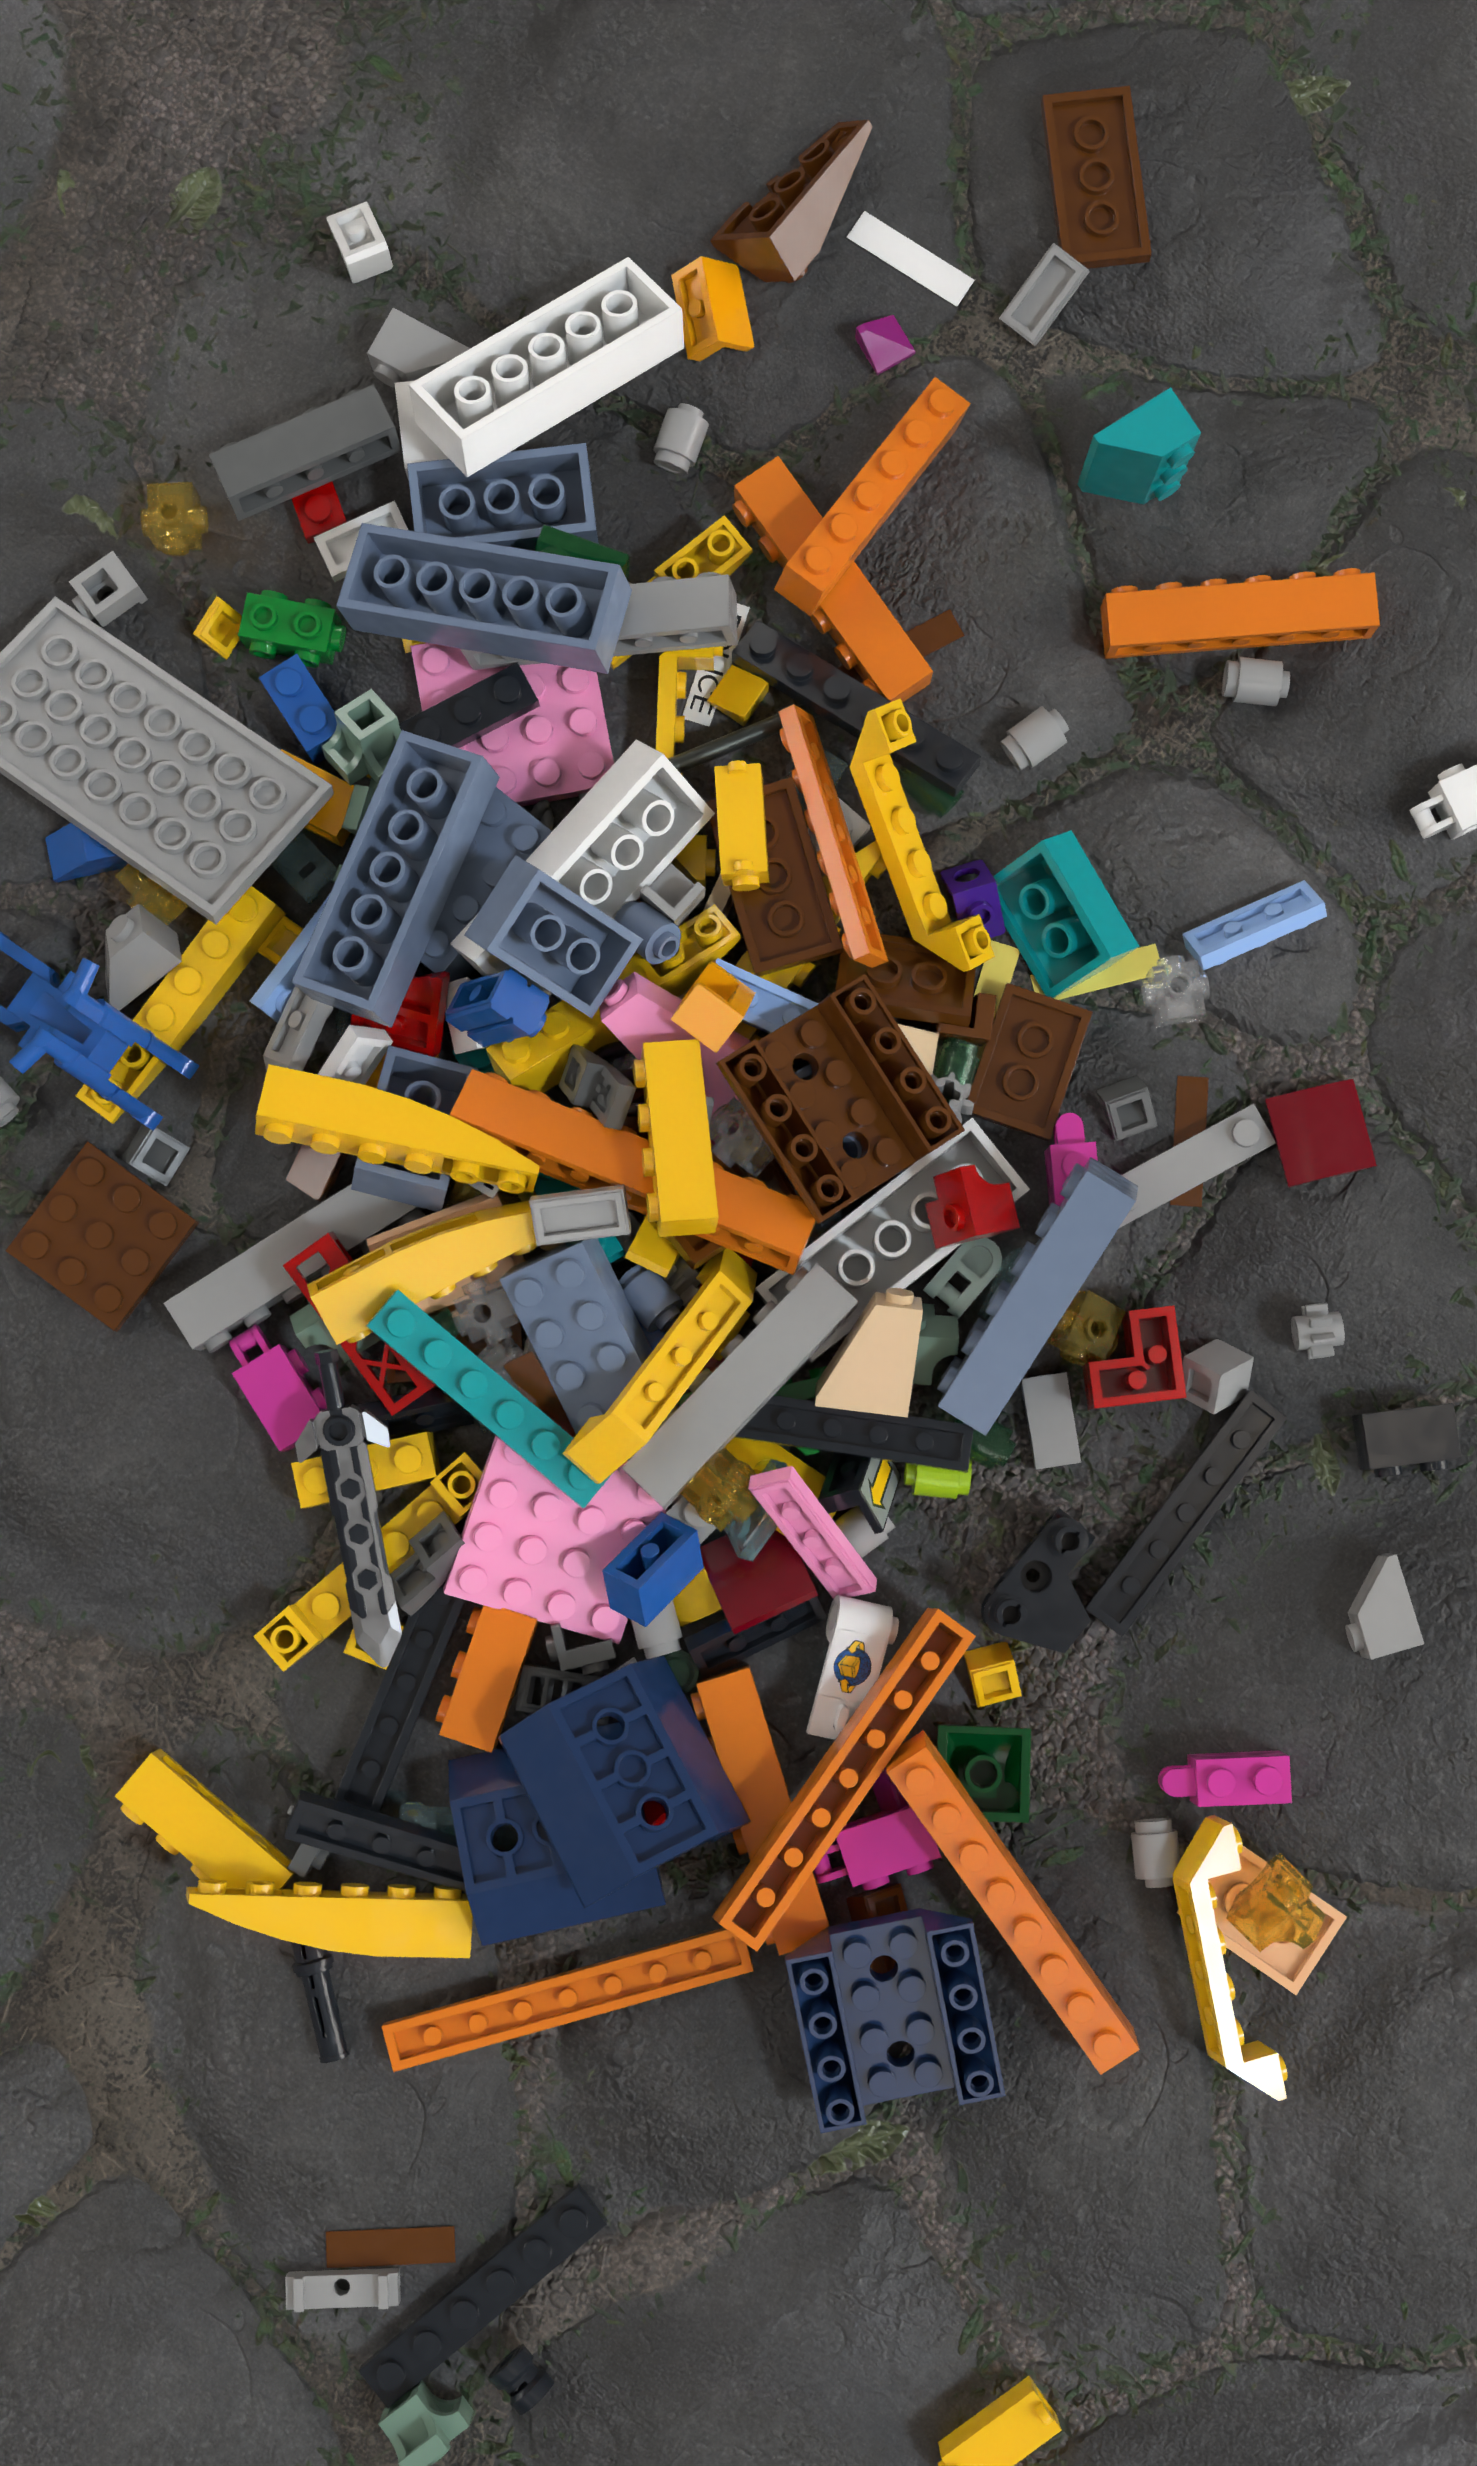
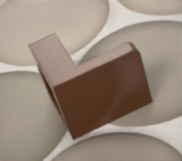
(980, 1024)

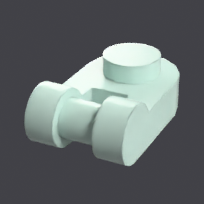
(977, 1263)

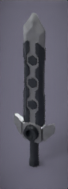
(355, 1505)

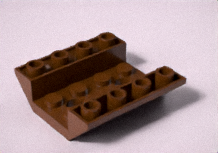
(860, 1087)

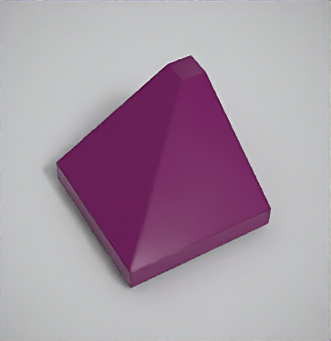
(883, 343)

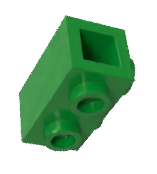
(285, 627)

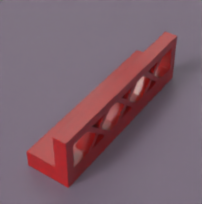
(337, 1256)

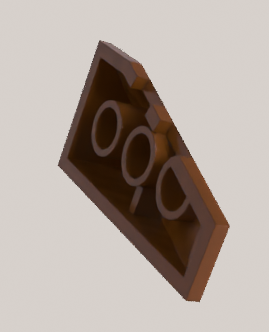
(791, 222)

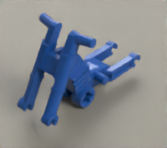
(79, 1031)

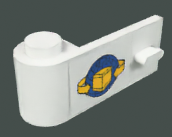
(855, 1654)

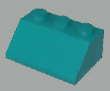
(1142, 452)
(1061, 915)

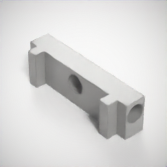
(320, 2291)

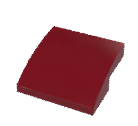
(1320, 1132)
(759, 1587)

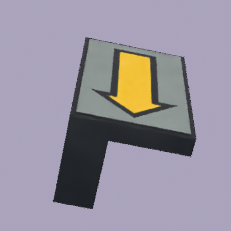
(861, 1483)

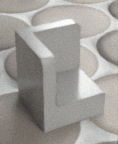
(673, 894)
(1216, 1375)

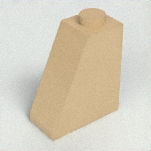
(876, 1358)

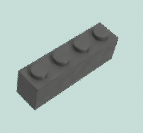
(305, 452)

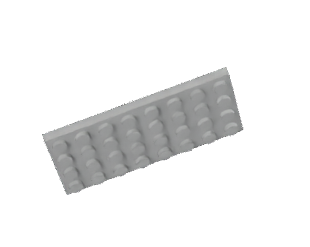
(146, 762)

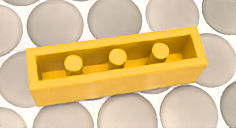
(678, 1138)
(200, 1825)

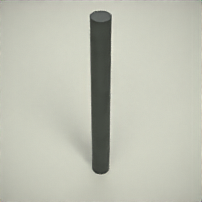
(730, 742)

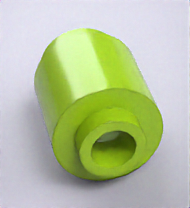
(937, 1482)

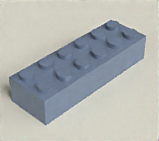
(485, 597)
(396, 878)
(1038, 1296)

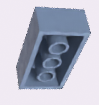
(506, 498)
(501, 835)
(578, 1325)

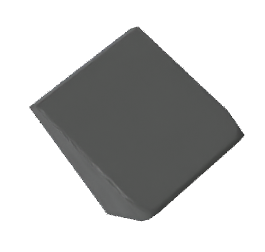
(1127, 1107)
(155, 1154)

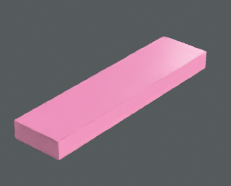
(812, 1532)

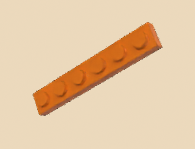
(836, 851)

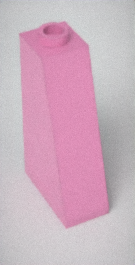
(642, 1013)

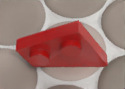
(420, 1017)

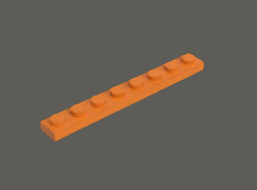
(565, 1998)

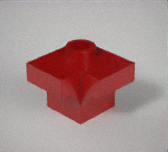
(969, 1208)

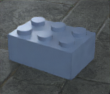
(553, 936)
(428, 1082)

